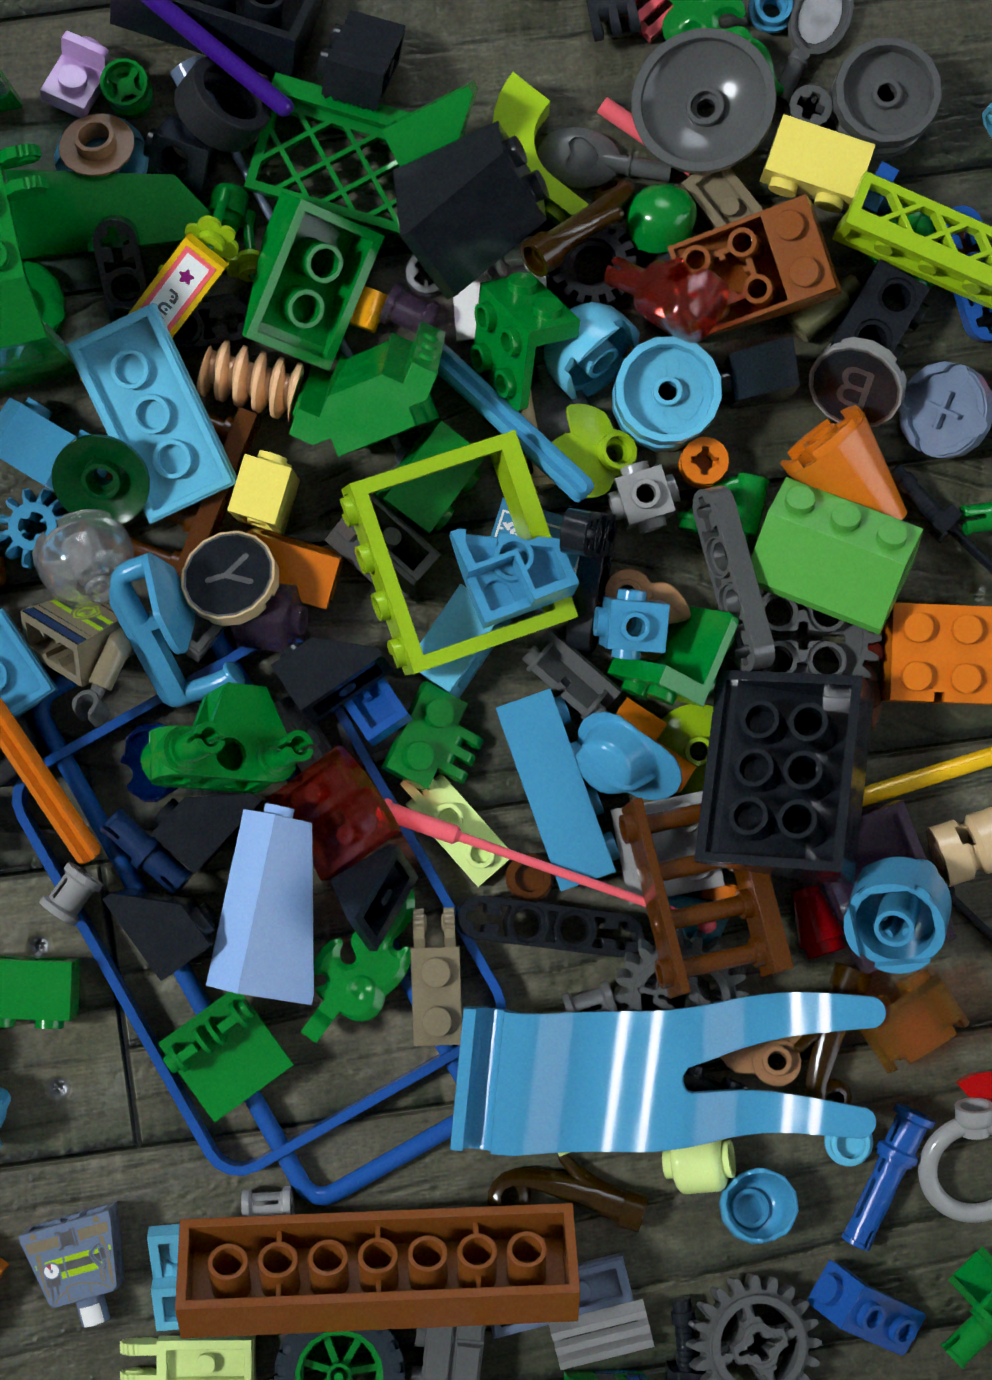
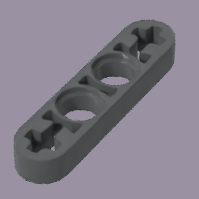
(733, 576)

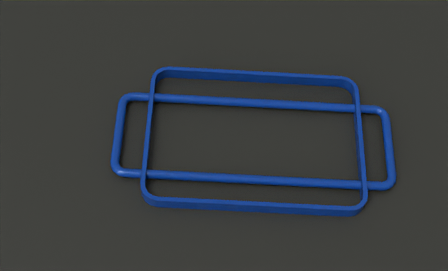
(280, 1147)

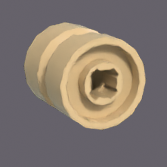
(963, 847)

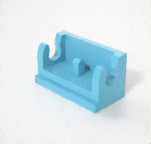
(454, 624)

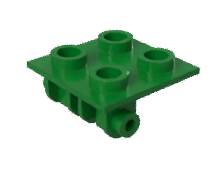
(225, 1054)

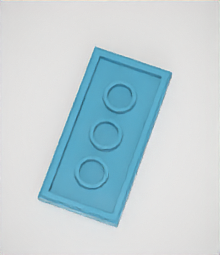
(154, 408)

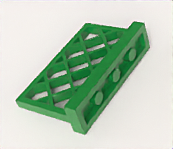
(312, 106)

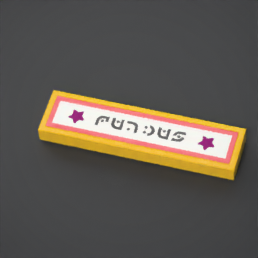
(183, 282)

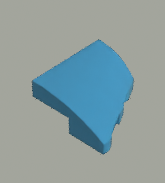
(512, 574)

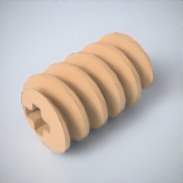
(250, 380)

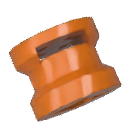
(700, 471)

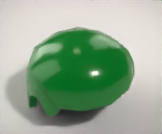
(660, 217)

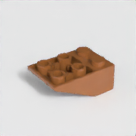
(768, 261)

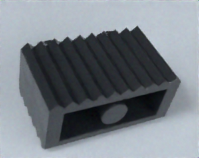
(361, 59)

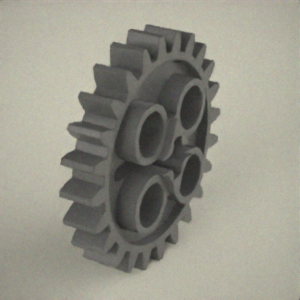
(849, 654)

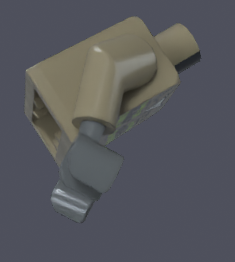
(82, 646)

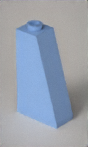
(268, 911)

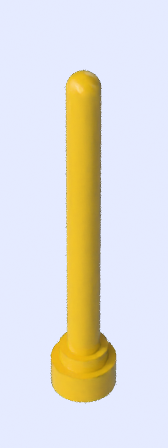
(927, 776)

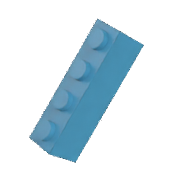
(555, 787)

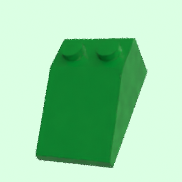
(308, 280)

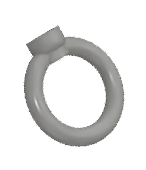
(972, 1122)

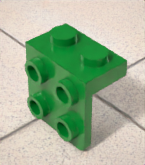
(510, 323)
(689, 662)

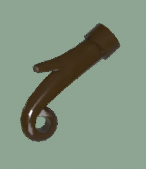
(547, 249)
(826, 1045)
(579, 1188)

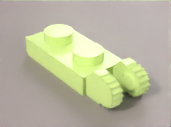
(192, 1358)

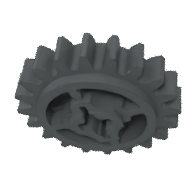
(640, 978)
(787, 1334)

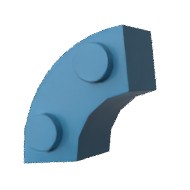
(32, 440)

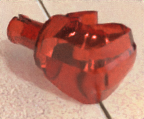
(672, 296)

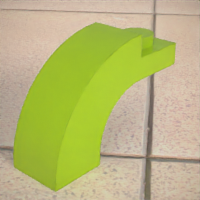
(521, 114)

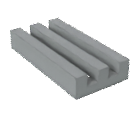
(602, 1341)

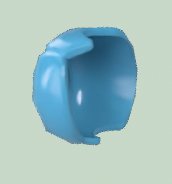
(758, 1206)

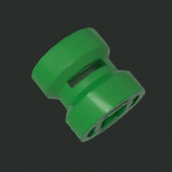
(120, 81)

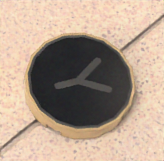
(230, 578)

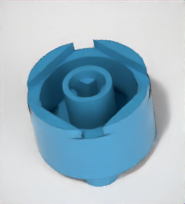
(898, 914)

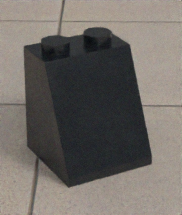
(468, 205)

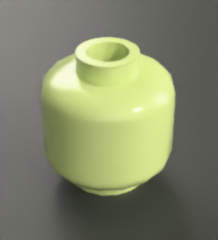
(701, 1167)

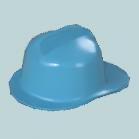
(624, 760)

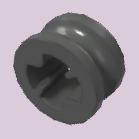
(412, 276)

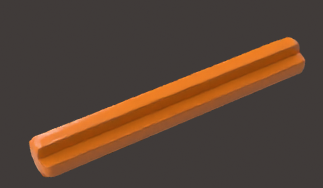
(46, 789)

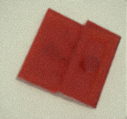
(344, 811)

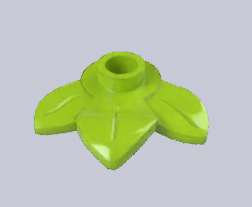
(587, 444)

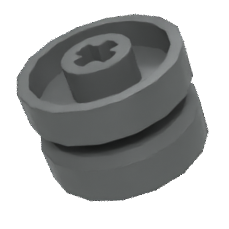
(900, 76)

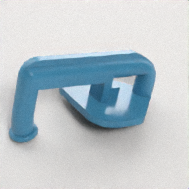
(176, 623)

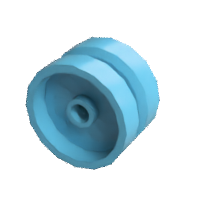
(682, 370)

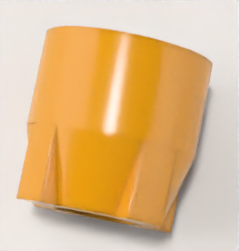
(368, 309)

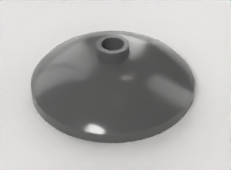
(697, 71)

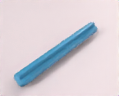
(506, 419)

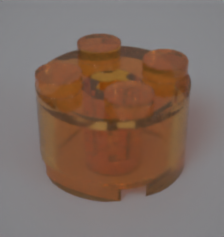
(915, 1020)

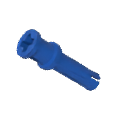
(896, 1155)

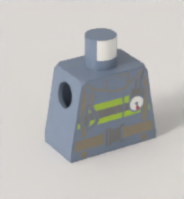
(78, 1259)

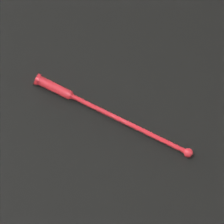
(452, 833)

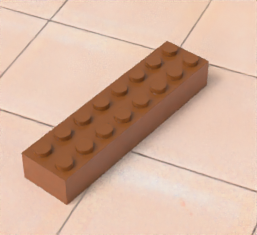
(377, 1270)

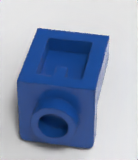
(378, 711)

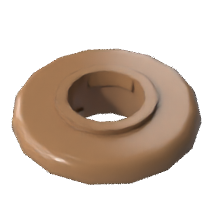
(101, 159)

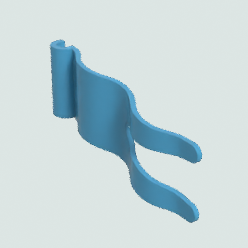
(620, 1075)

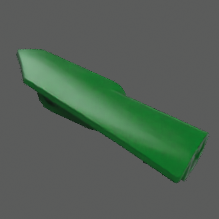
(75, 204)

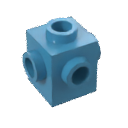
(648, 625)

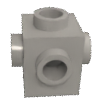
(631, 510)

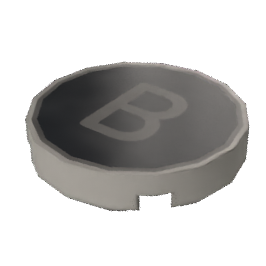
(859, 375)

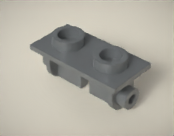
(571, 674)

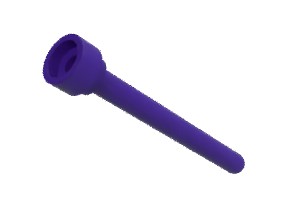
(221, 55)

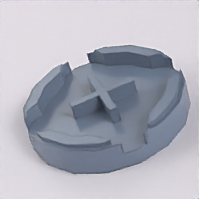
(946, 410)

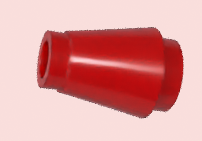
(816, 923)

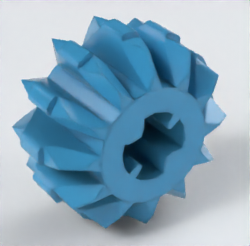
(21, 518)

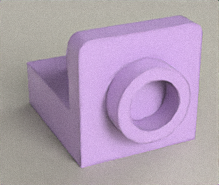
(76, 75)

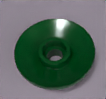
(81, 487)

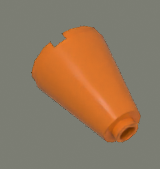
(846, 463)

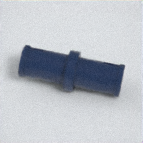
(146, 852)

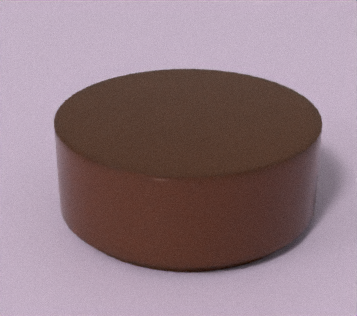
(527, 882)

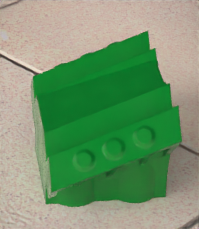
(371, 393)

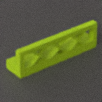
(913, 252)

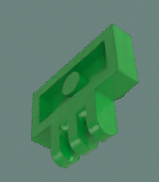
(432, 740)

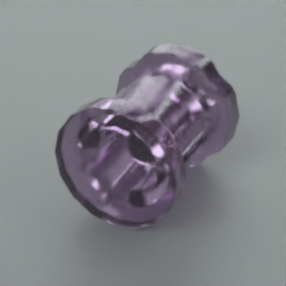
(408, 309)

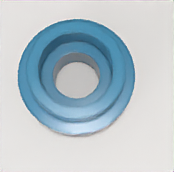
(770, 24)

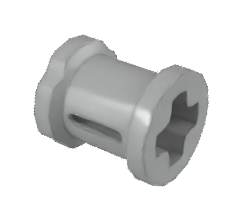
(71, 894)
(268, 1202)

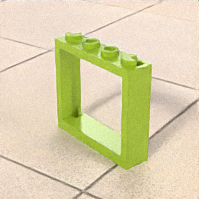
(375, 559)

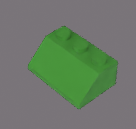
(834, 555)

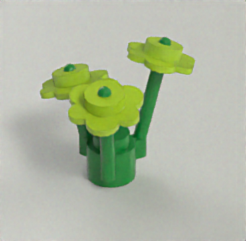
(217, 231)

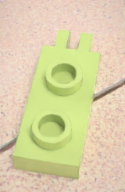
(446, 803)

